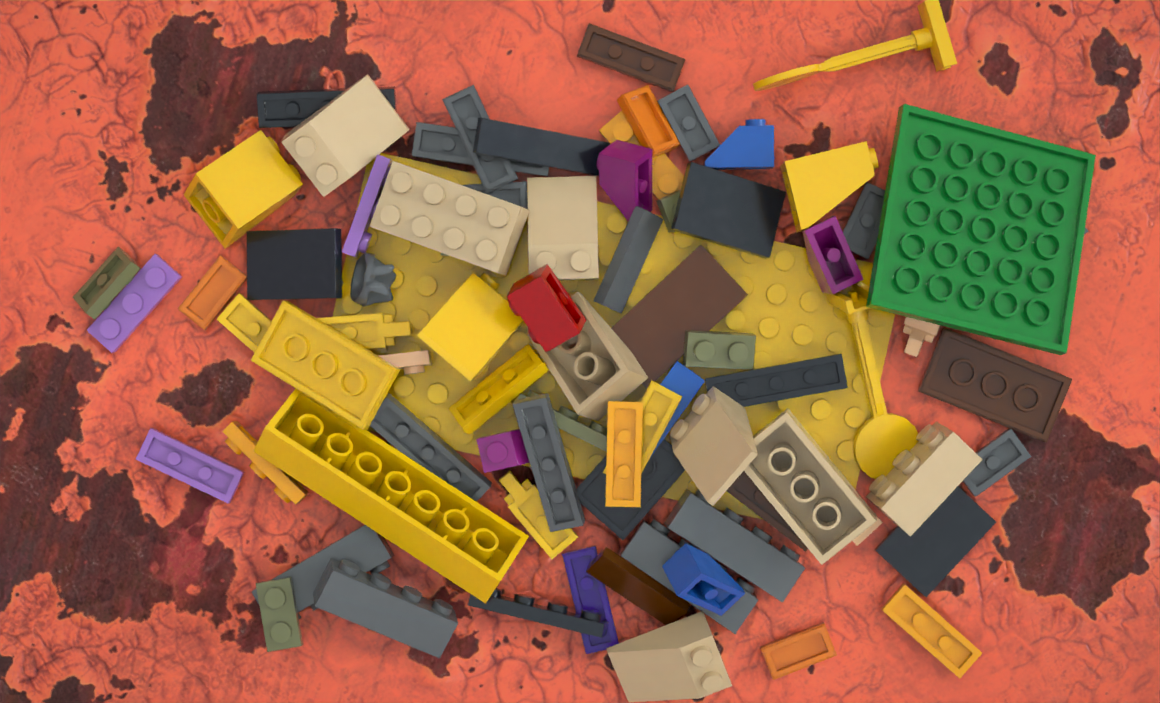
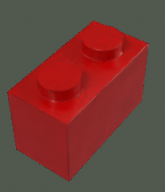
(545, 308)

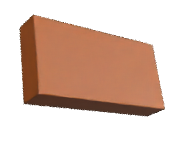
(648, 121)
(212, 292)
(798, 651)

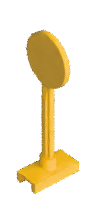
(932, 36)
(884, 433)

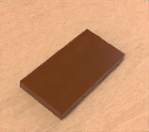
(687, 299)
(994, 385)

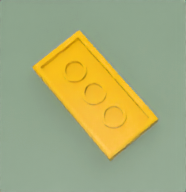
(325, 365)

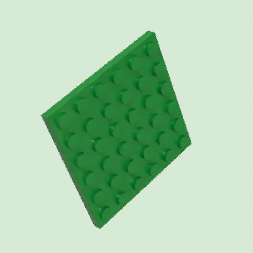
(981, 230)

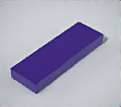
(589, 595)

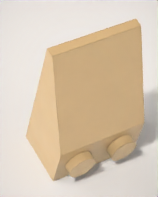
(344, 135)
(563, 226)
(593, 365)
(714, 443)
(670, 662)

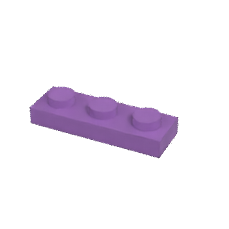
(358, 237)
(134, 303)
(190, 465)

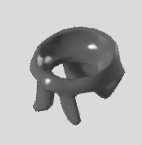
(371, 281)

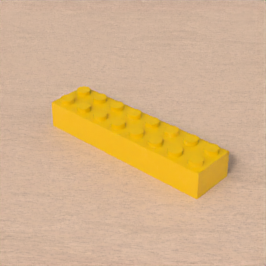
(391, 494)

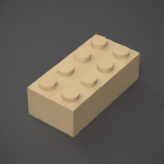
(449, 218)
(807, 488)

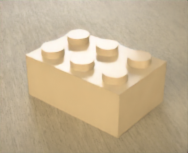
(923, 477)

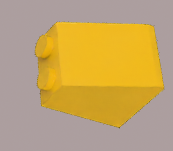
(825, 179)
(242, 188)
(472, 326)

